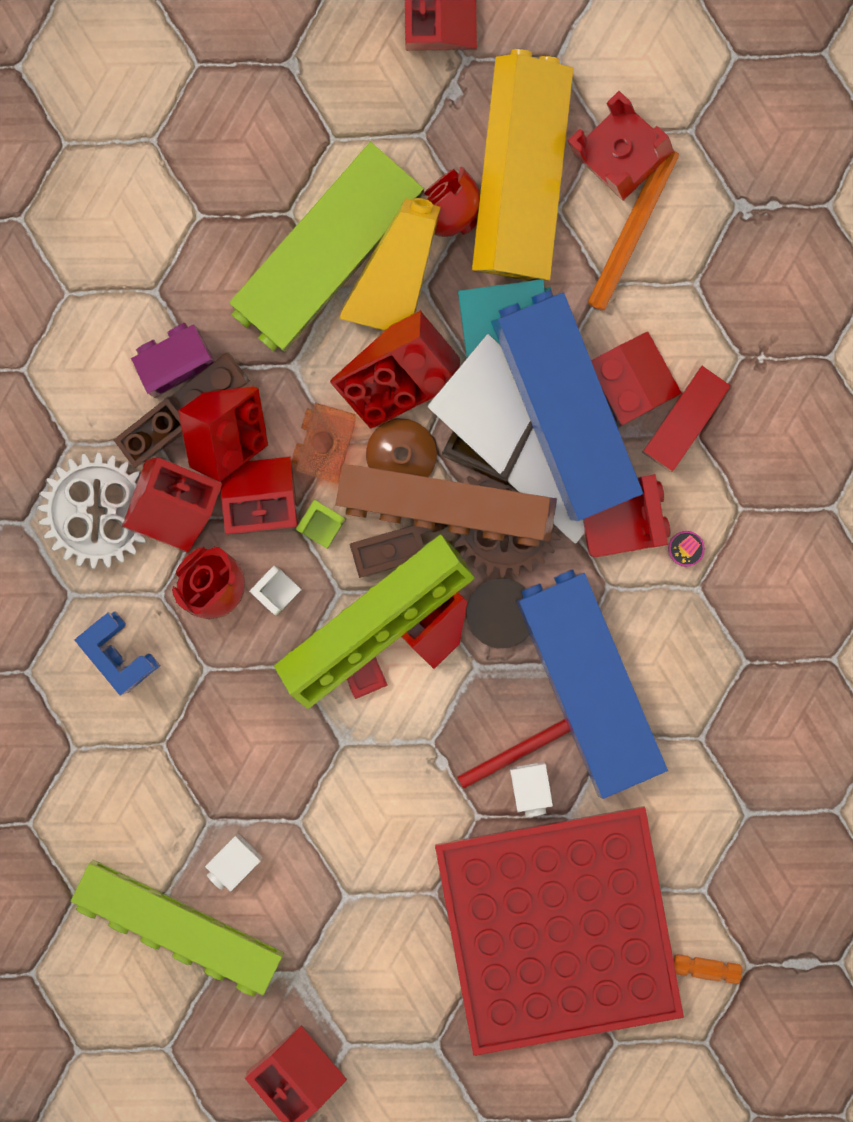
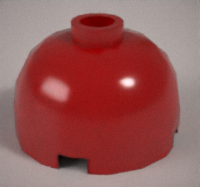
(459, 202)
(209, 583)

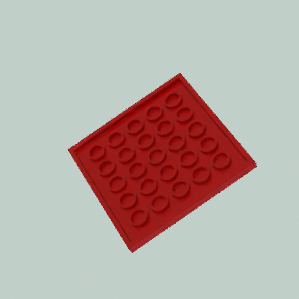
(559, 930)

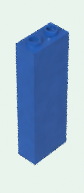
(566, 405)
(591, 684)

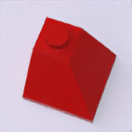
(439, 631)

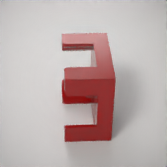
(622, 147)

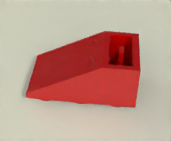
(397, 371)

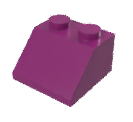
(172, 360)

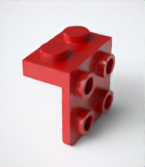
(630, 524)

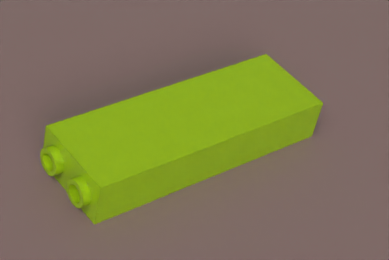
(324, 249)

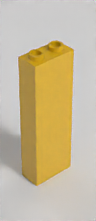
(522, 166)

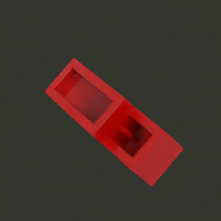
(686, 419)

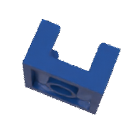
(109, 660)

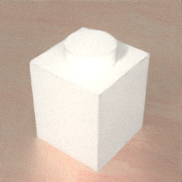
(531, 788)
(232, 863)

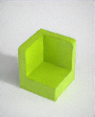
(320, 524)

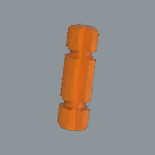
(708, 969)

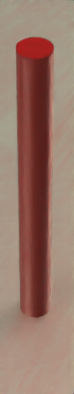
(514, 753)

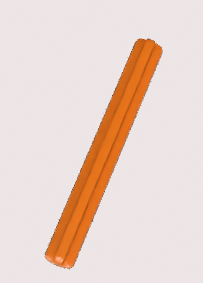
(631, 233)

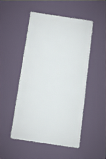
(489, 415)

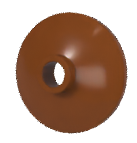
(406, 434)

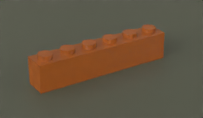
(446, 502)

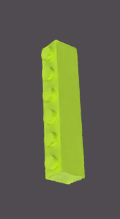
(374, 622)
(176, 927)

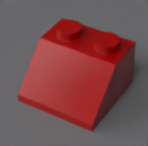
(634, 378)

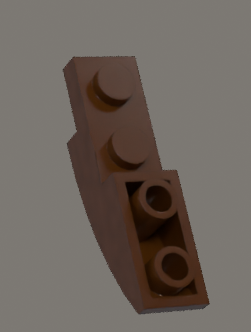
(162, 423)

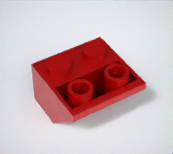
(440, 25)
(223, 430)
(259, 497)
(171, 504)
(295, 1077)

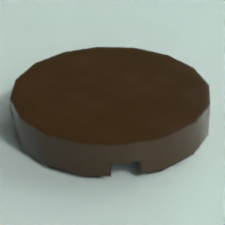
(495, 614)

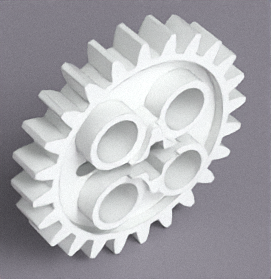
(62, 509)

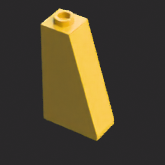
(396, 270)

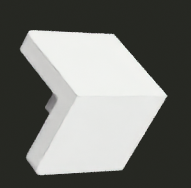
(275, 590)

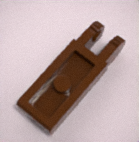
(389, 549)

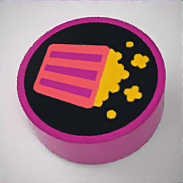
(686, 548)

